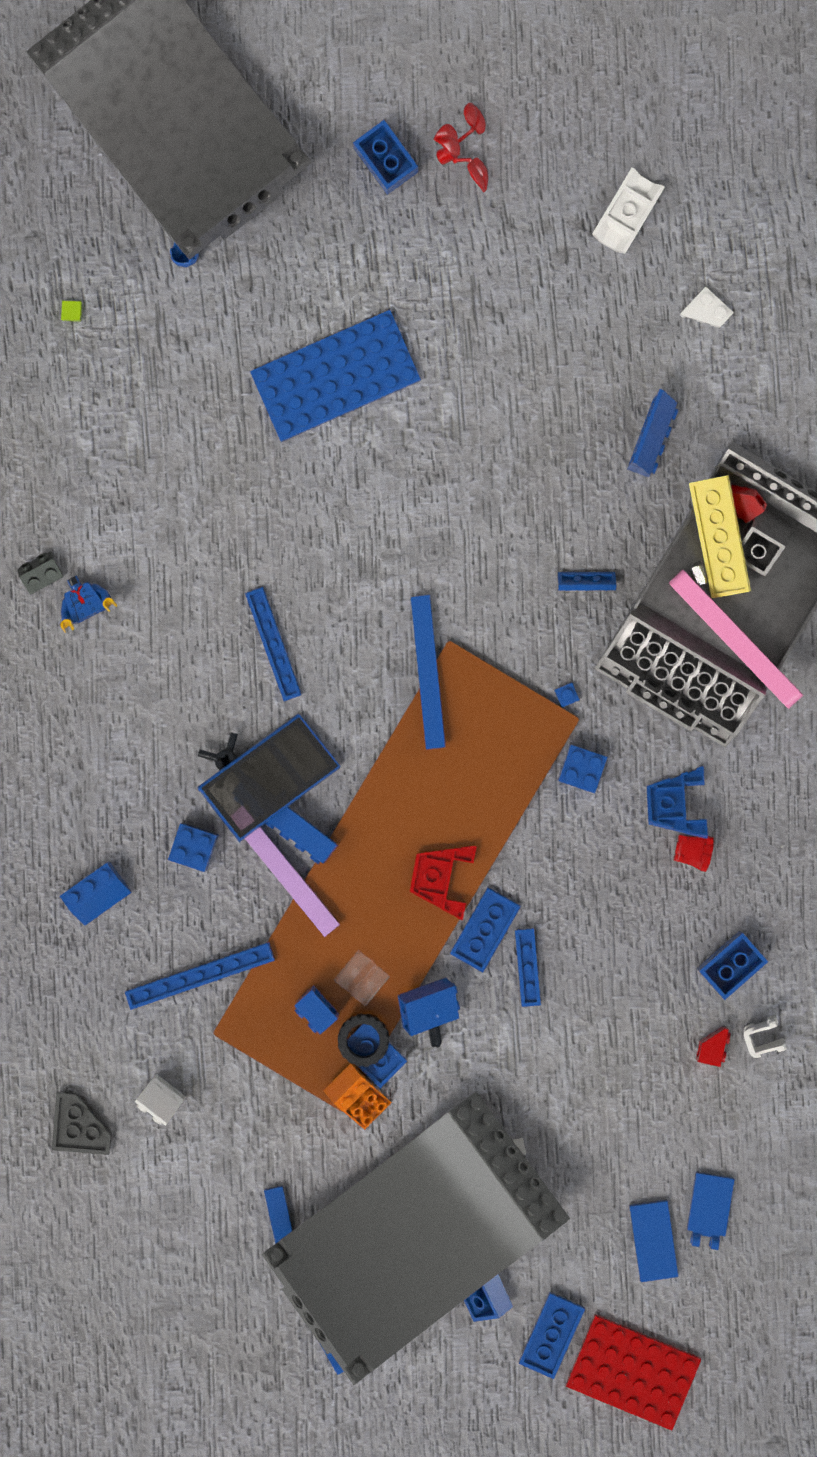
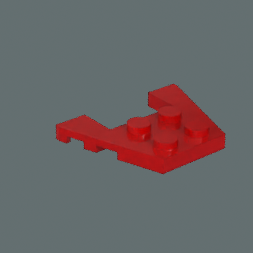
(433, 875)

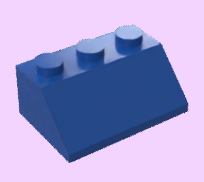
(95, 893)
(489, 1301)

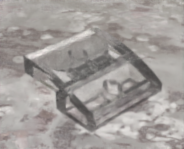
(361, 978)

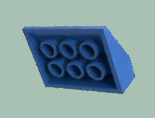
(652, 434)

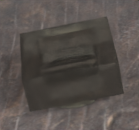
(699, 573)

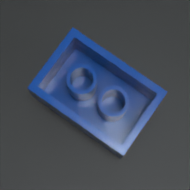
(385, 157)
(732, 965)

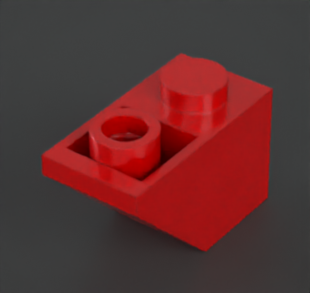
(747, 503)
(712, 1047)

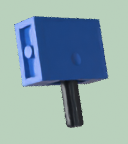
(429, 1008)

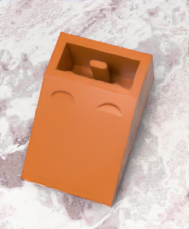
(357, 1096)

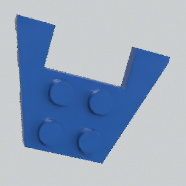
(668, 804)

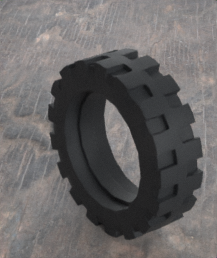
(350, 1055)

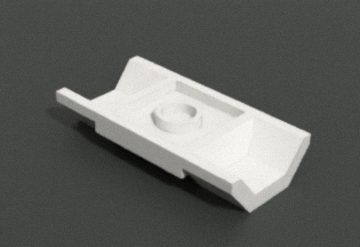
(627, 212)

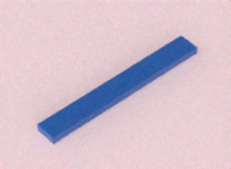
(428, 672)
(199, 976)

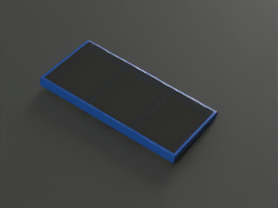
(268, 777)

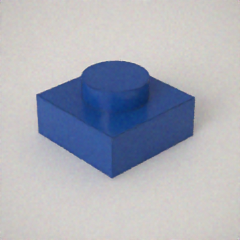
(566, 695)

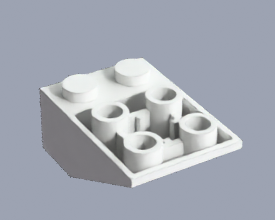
(160, 1100)

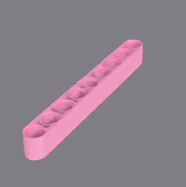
(736, 639)

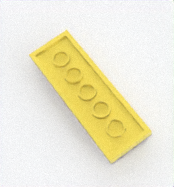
(720, 536)

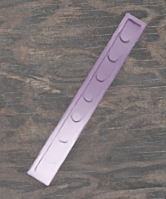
(292, 881)

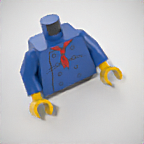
(83, 602)

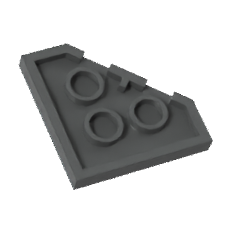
(78, 1127)

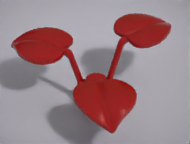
(448, 138)

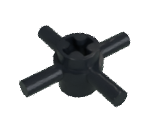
(218, 757)

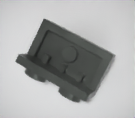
(39, 572)

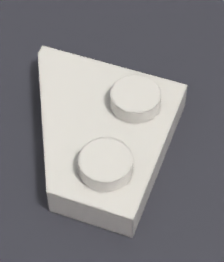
(707, 309)

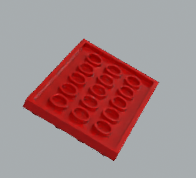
(633, 1372)

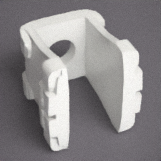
(751, 1028)

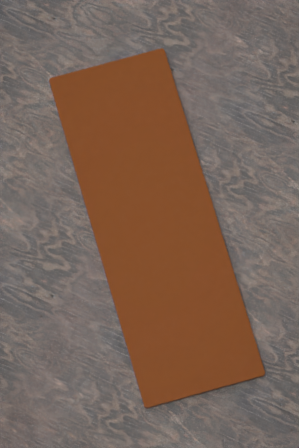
(410, 803)

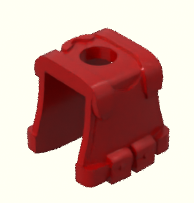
(694, 851)

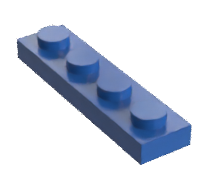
(527, 967)

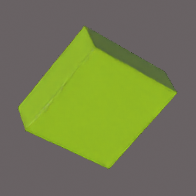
(71, 311)

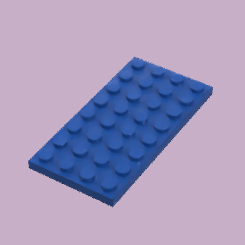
(335, 376)

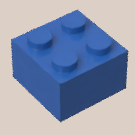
(582, 768)
(193, 847)
(316, 1010)

